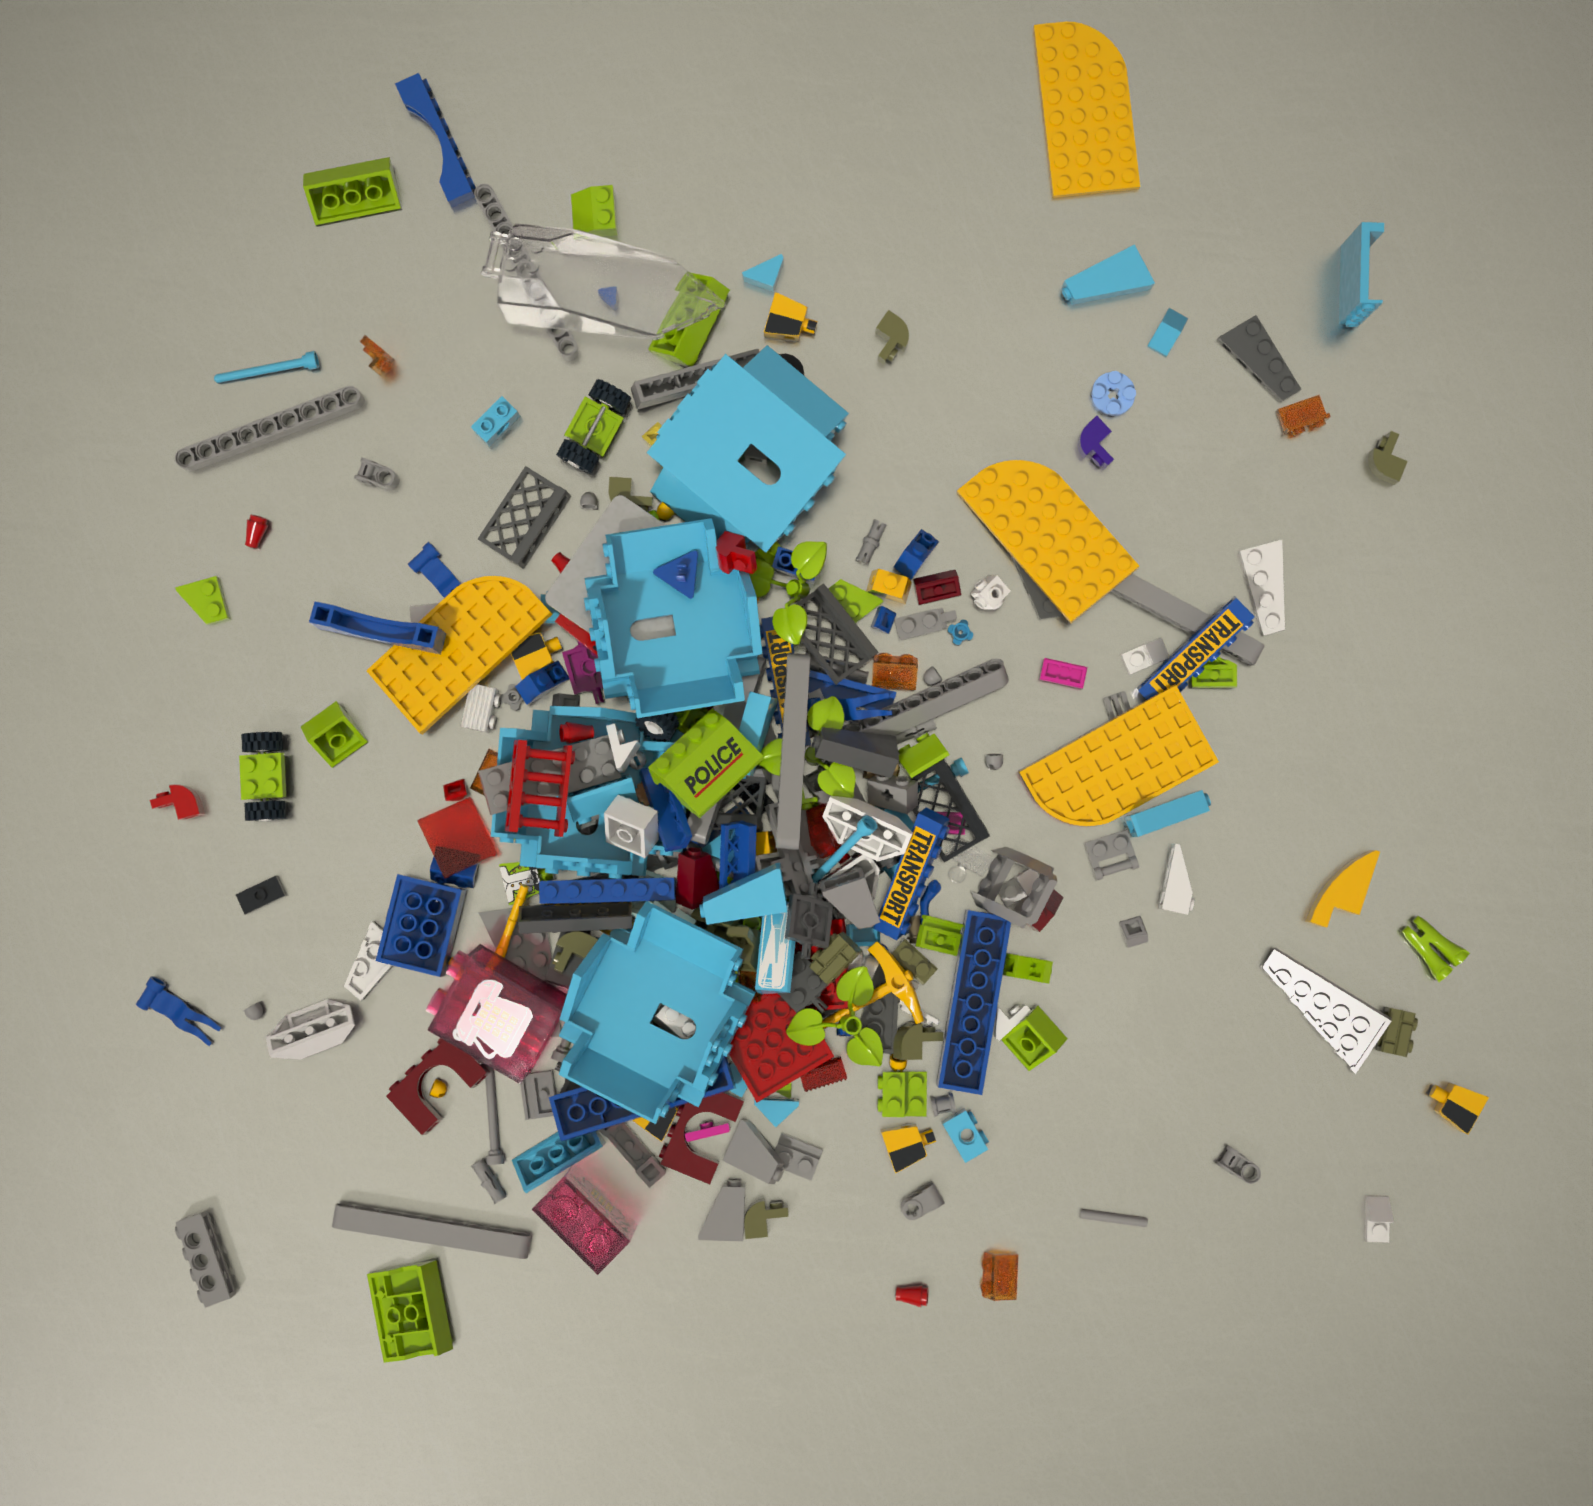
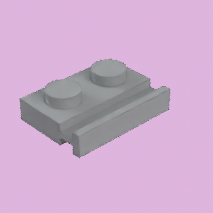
(536, 1093)
(798, 1156)

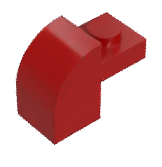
(733, 554)
(185, 800)

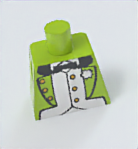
(515, 875)

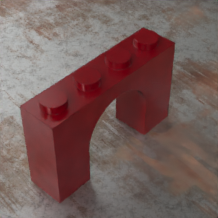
(408, 1093)
(679, 1154)

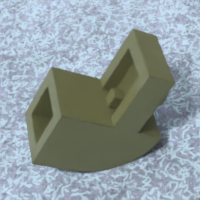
(895, 332)
(1383, 464)
(624, 487)
(749, 941)
(572, 943)
(909, 1040)
(757, 1215)

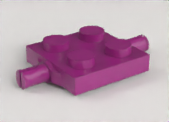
(582, 671)

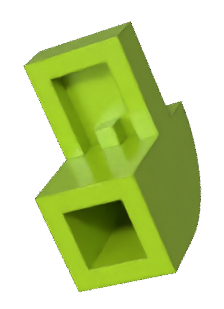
(1027, 968)

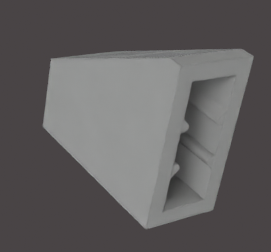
(851, 897)
(753, 1154)
(726, 1215)

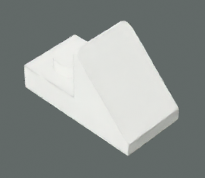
(1145, 656)
(621, 752)
(1017, 887)
(1005, 1024)
(1377, 1218)

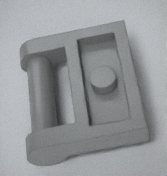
(1110, 847)

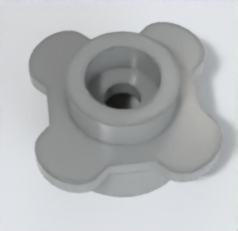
(507, 697)

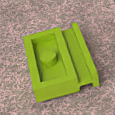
(939, 935)

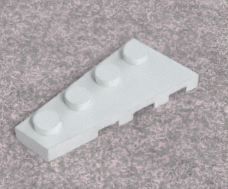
(1266, 584)

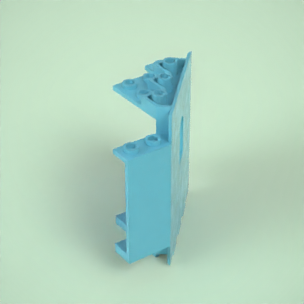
(717, 422)
(714, 630)
(574, 849)
(617, 996)

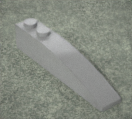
(677, 383)

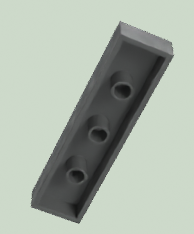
(575, 917)

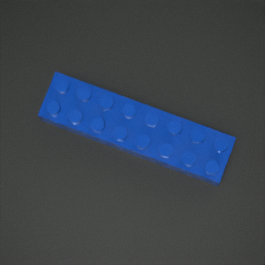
(973, 1002)
(585, 1112)

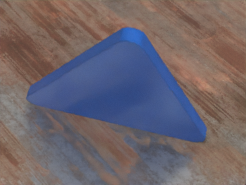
(680, 573)

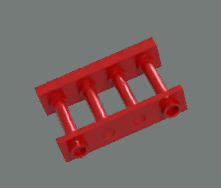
(518, 797)

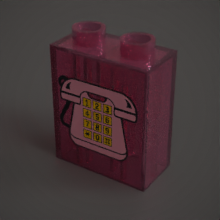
(496, 1012)
(586, 1218)

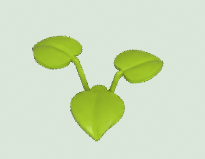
(792, 620)
(836, 779)
(866, 1045)

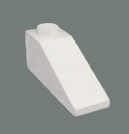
(1177, 889)

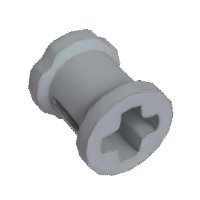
(943, 1105)

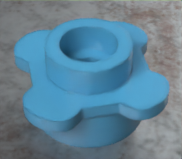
(954, 630)

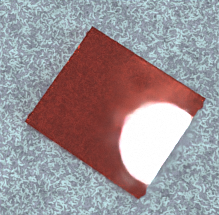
(457, 837)

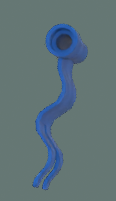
(434, 570)
(850, 704)
(173, 1008)

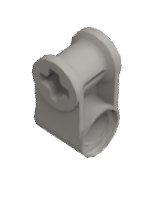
(373, 474)
(813, 787)
(1236, 1163)
(926, 1199)

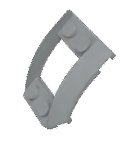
(993, 882)

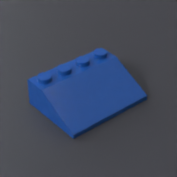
(421, 925)

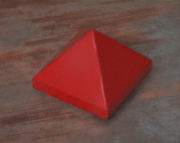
(455, 791)

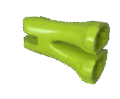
(1452, 952)

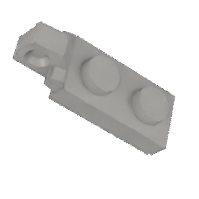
(923, 623)

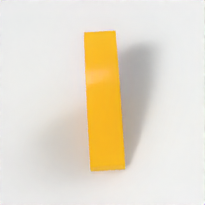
(1345, 889)

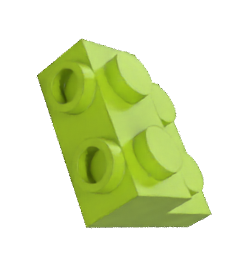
(903, 1093)

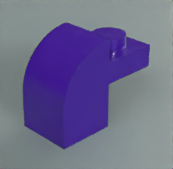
(1090, 440)

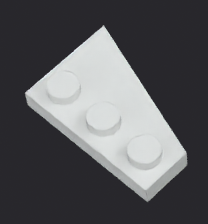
(365, 969)

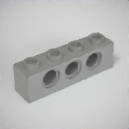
(216, 1267)

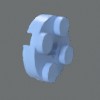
(1126, 394)

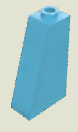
(1110, 278)
(757, 720)
(1167, 813)
(747, 898)

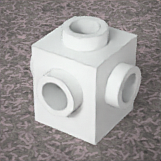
(990, 592)

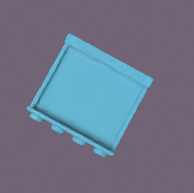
(1354, 275)

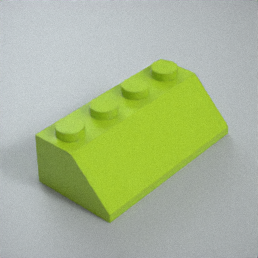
(351, 191)
(685, 344)

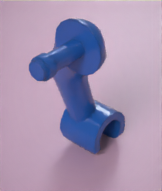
(932, 890)

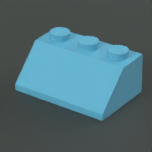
(597, 798)

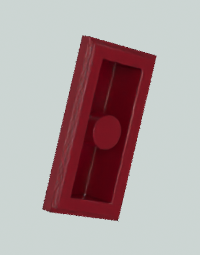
(937, 586)

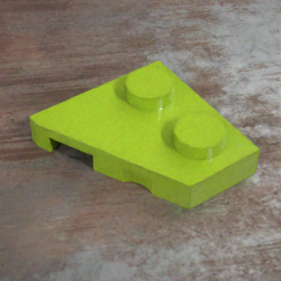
(205, 599)
(854, 600)
(1217, 674)

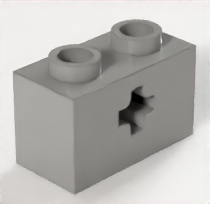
(893, 793)

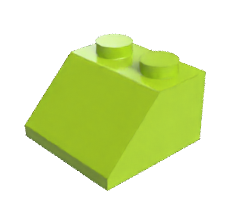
(595, 210)
(333, 734)
(922, 755)
(1034, 1039)

